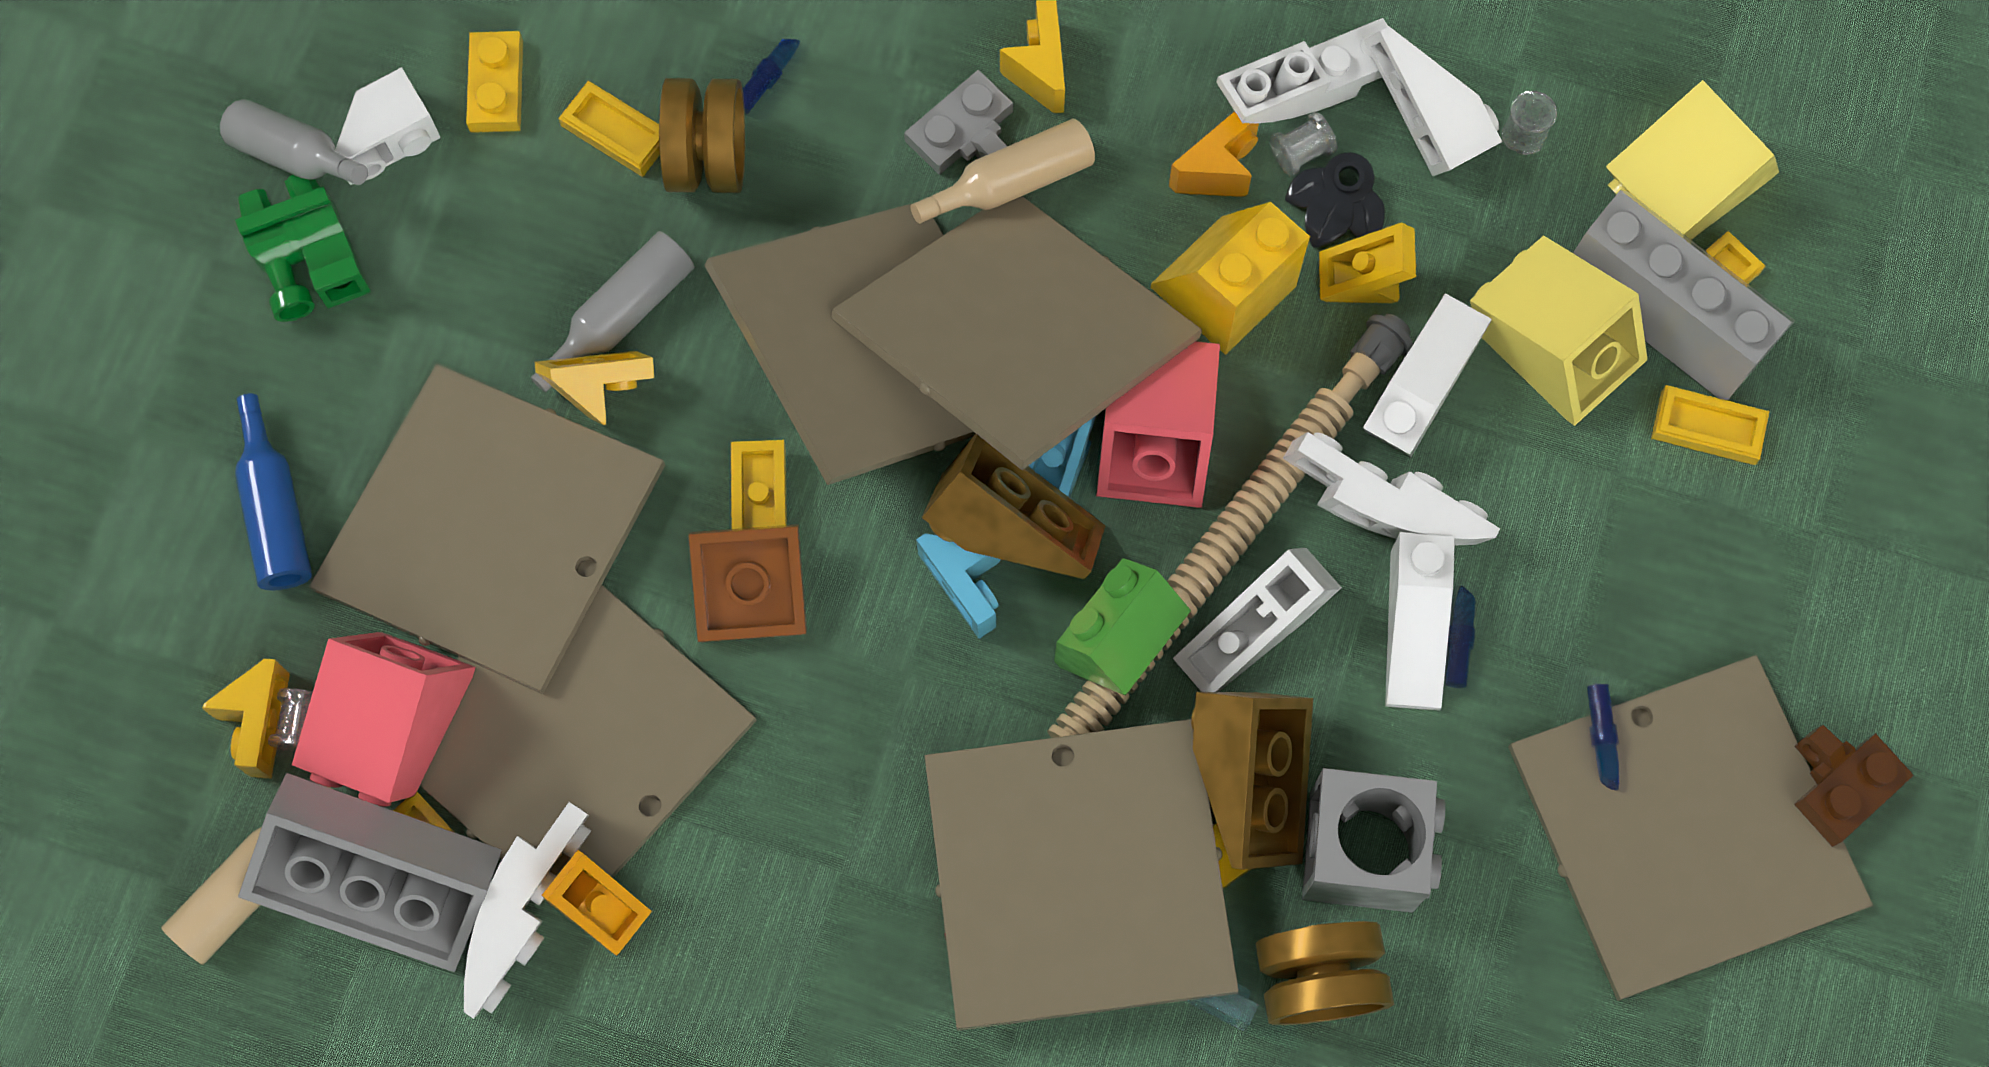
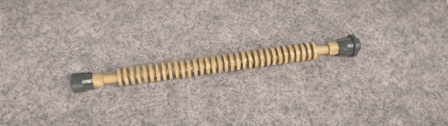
(1252, 507)

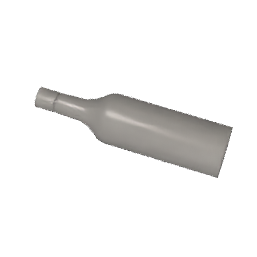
(286, 143)
(624, 300)

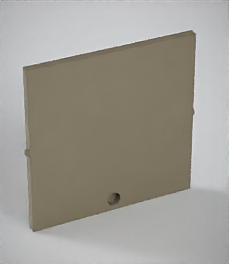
(1016, 328)
(835, 389)
(488, 527)
(614, 733)
(1698, 840)
(1078, 875)

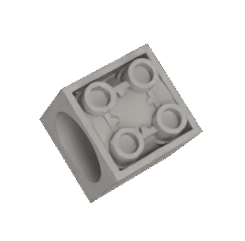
(1408, 803)

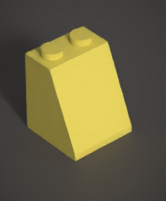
(1694, 163)
(1563, 327)

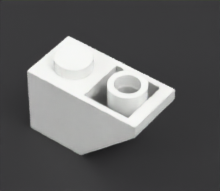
(386, 124)

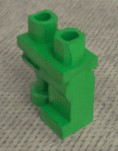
(299, 231)

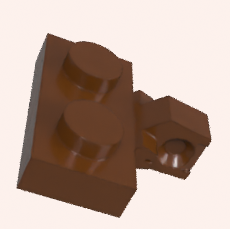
(1848, 781)

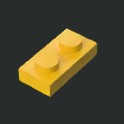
(494, 81)
(758, 484)

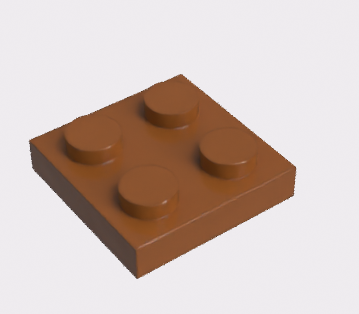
(748, 583)

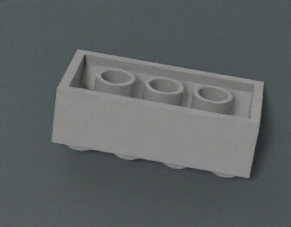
(1688, 300)
(369, 872)

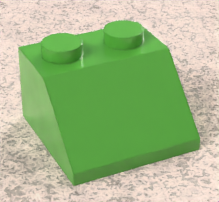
(1121, 627)

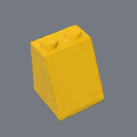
(1235, 273)

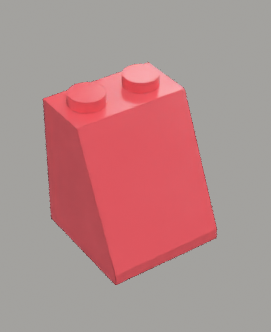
(1163, 432)
(379, 715)

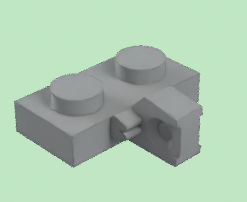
(961, 124)

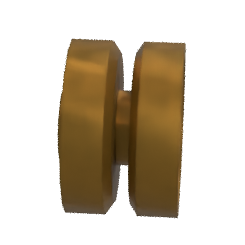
(702, 133)
(1323, 963)

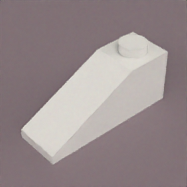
(1438, 109)
(1427, 375)
(1419, 619)
(1257, 620)

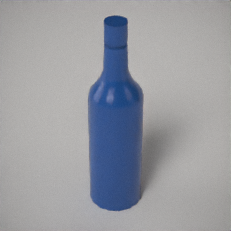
(269, 506)

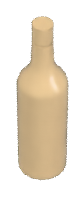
(1014, 171)
(214, 907)

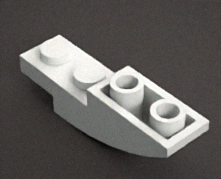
(1302, 78)
(1366, 499)
(503, 925)

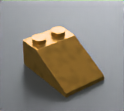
(1011, 514)
(1255, 772)

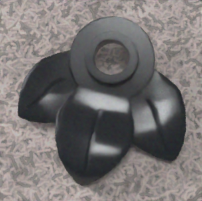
(1337, 207)

